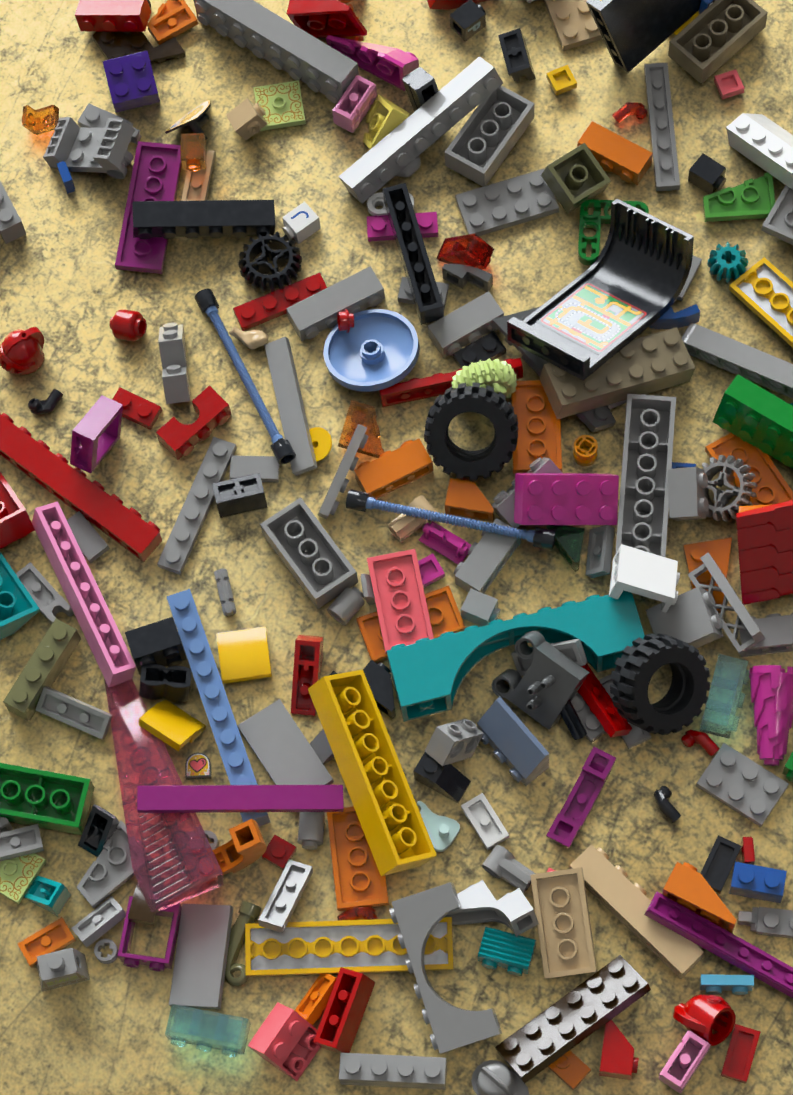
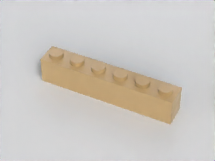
(629, 905)

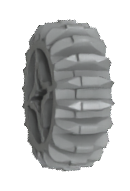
(726, 478)

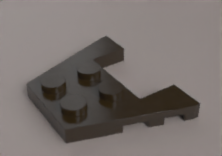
(123, 43)

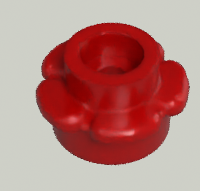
(345, 320)

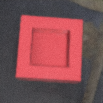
(729, 84)

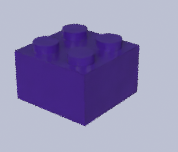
(131, 81)

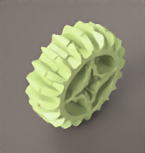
(492, 373)

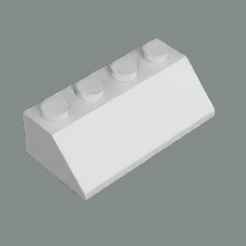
(764, 145)

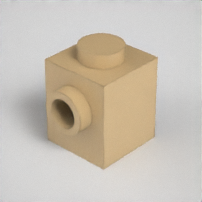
(247, 118)

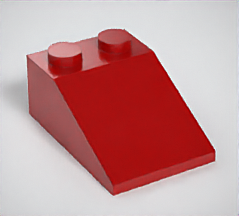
(325, 18)
(13, 516)

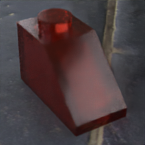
(466, 250)

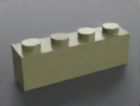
(42, 669)

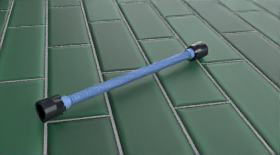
(281, 448)
(361, 501)

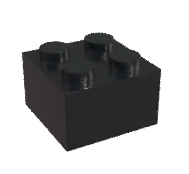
(156, 644)

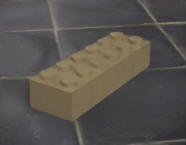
(638, 368)

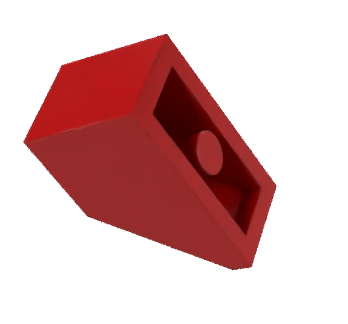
(617, 1054)

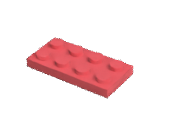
(399, 598)

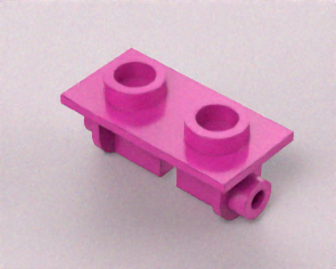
(444, 542)

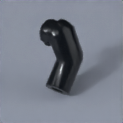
(45, 406)
(661, 797)

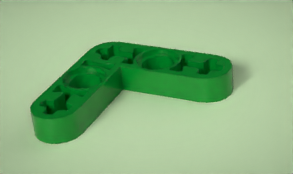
(594, 221)

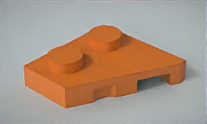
(171, 20)

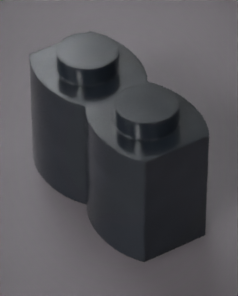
(162, 682)

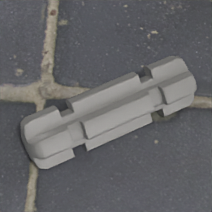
(225, 592)

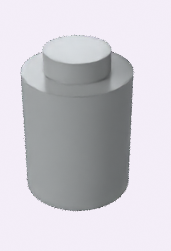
(346, 605)
(311, 829)

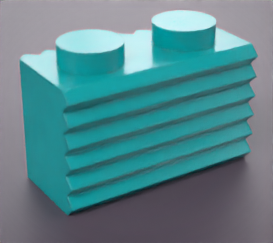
(506, 951)

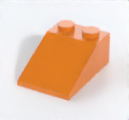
(693, 892)

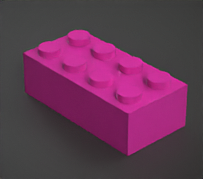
(566, 499)

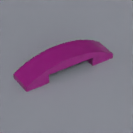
(582, 797)

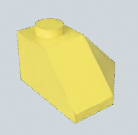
(382, 119)

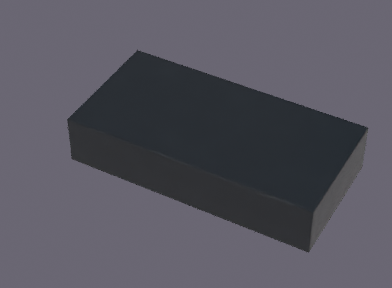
(720, 863)

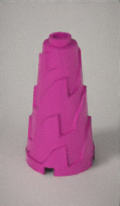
(772, 710)

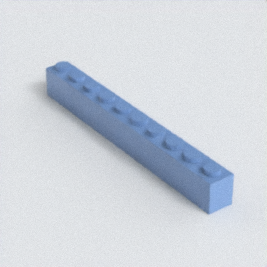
(213, 696)

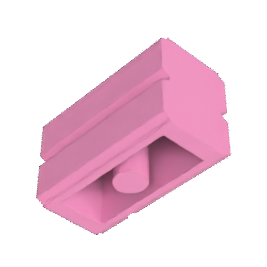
(354, 103)
(684, 1061)

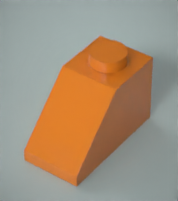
(467, 501)

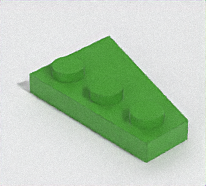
(746, 201)

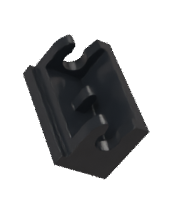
(516, 55)
(239, 495)

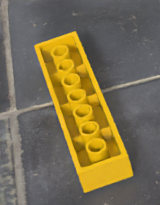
(372, 772)

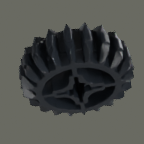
(277, 250)

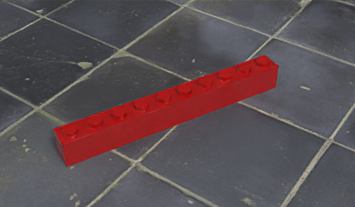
(77, 491)

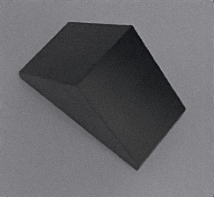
(98, 830)

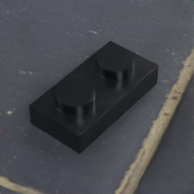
(481, 349)

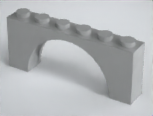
(416, 919)

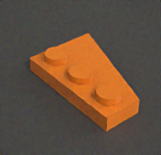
(719, 551)

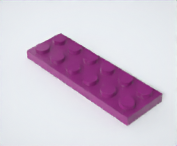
(152, 179)

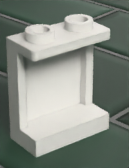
(644, 575)

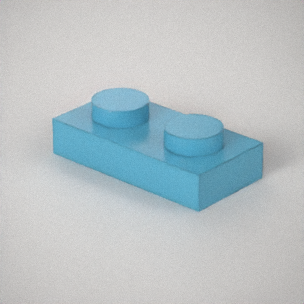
(717, 983)

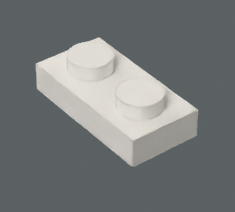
(485, 821)

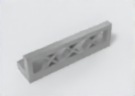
(736, 604)

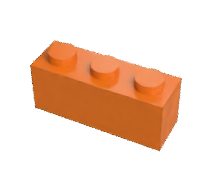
(617, 153)
(394, 469)

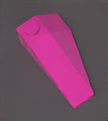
(382, 61)

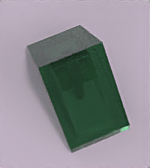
(569, 543)

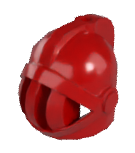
(22, 351)
(701, 1015)

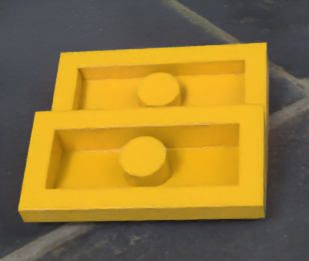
(244, 655)
(171, 724)

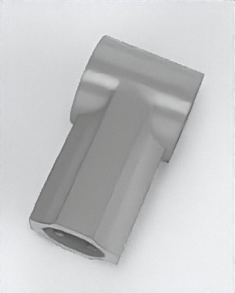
(503, 865)

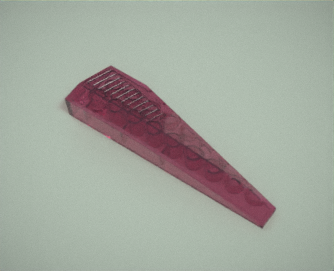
(165, 849)

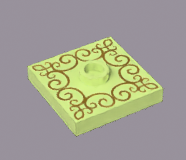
(281, 104)
(18, 875)

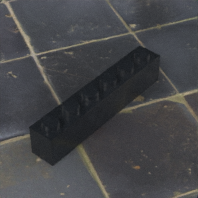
(203, 218)
(413, 253)

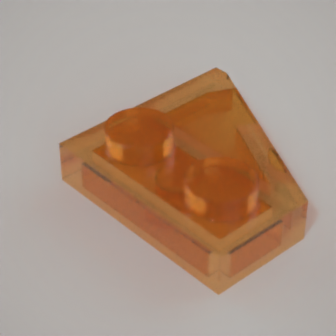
(366, 416)

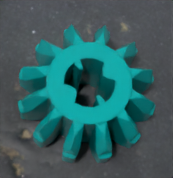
(729, 254)

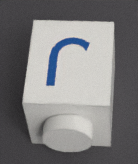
(301, 223)

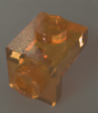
(40, 120)

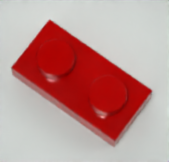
(137, 408)

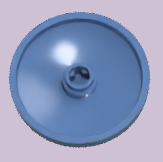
(374, 352)

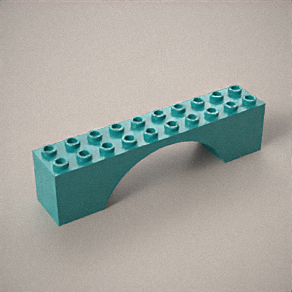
(433, 669)

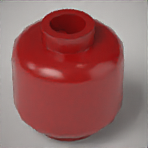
(128, 325)

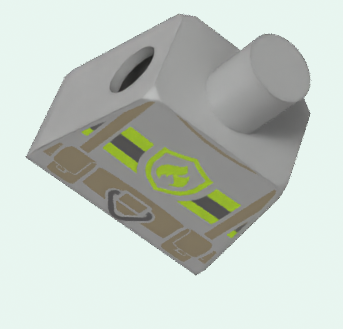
(61, 968)

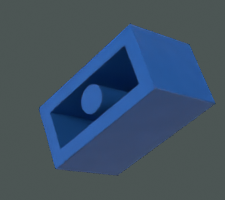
(757, 882)

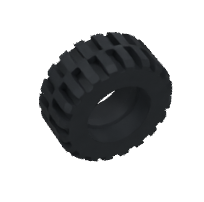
(463, 461)
(684, 695)

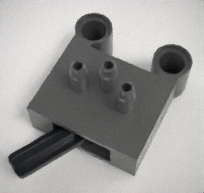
(546, 686)

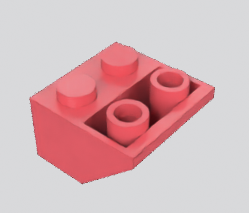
(286, 1041)

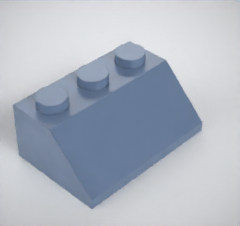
(513, 743)

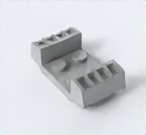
(89, 148)

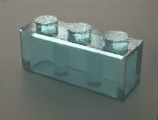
(725, 696)
(207, 1030)

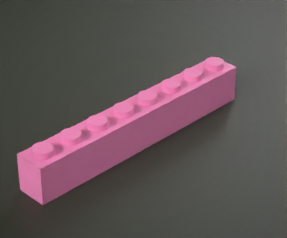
(83, 594)

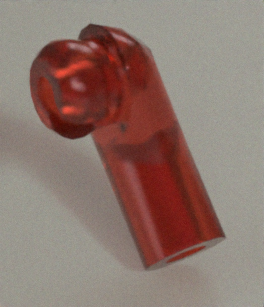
(630, 108)
(356, 913)

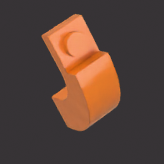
(243, 849)

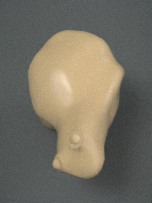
(251, 339)

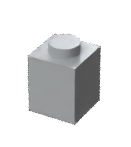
(480, 608)

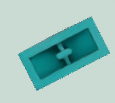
(48, 894)

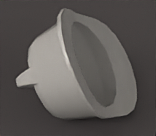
(497, 1079)

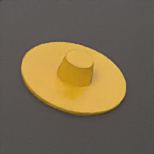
(321, 442)

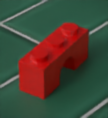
(181, 438)

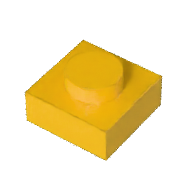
(561, 80)

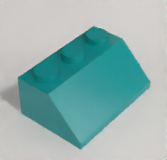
(15, 601)

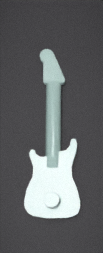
(440, 828)

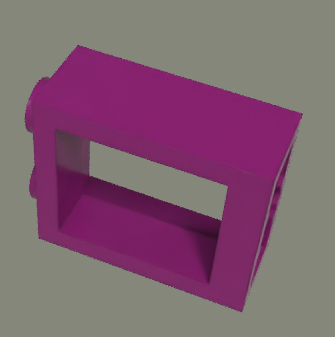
(96, 433)
(154, 963)

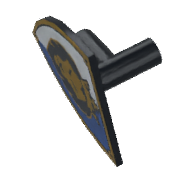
(195, 119)

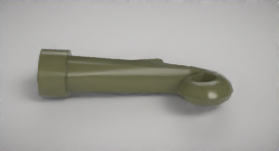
(248, 914)

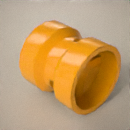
(583, 455)

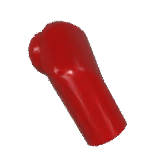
(701, 739)

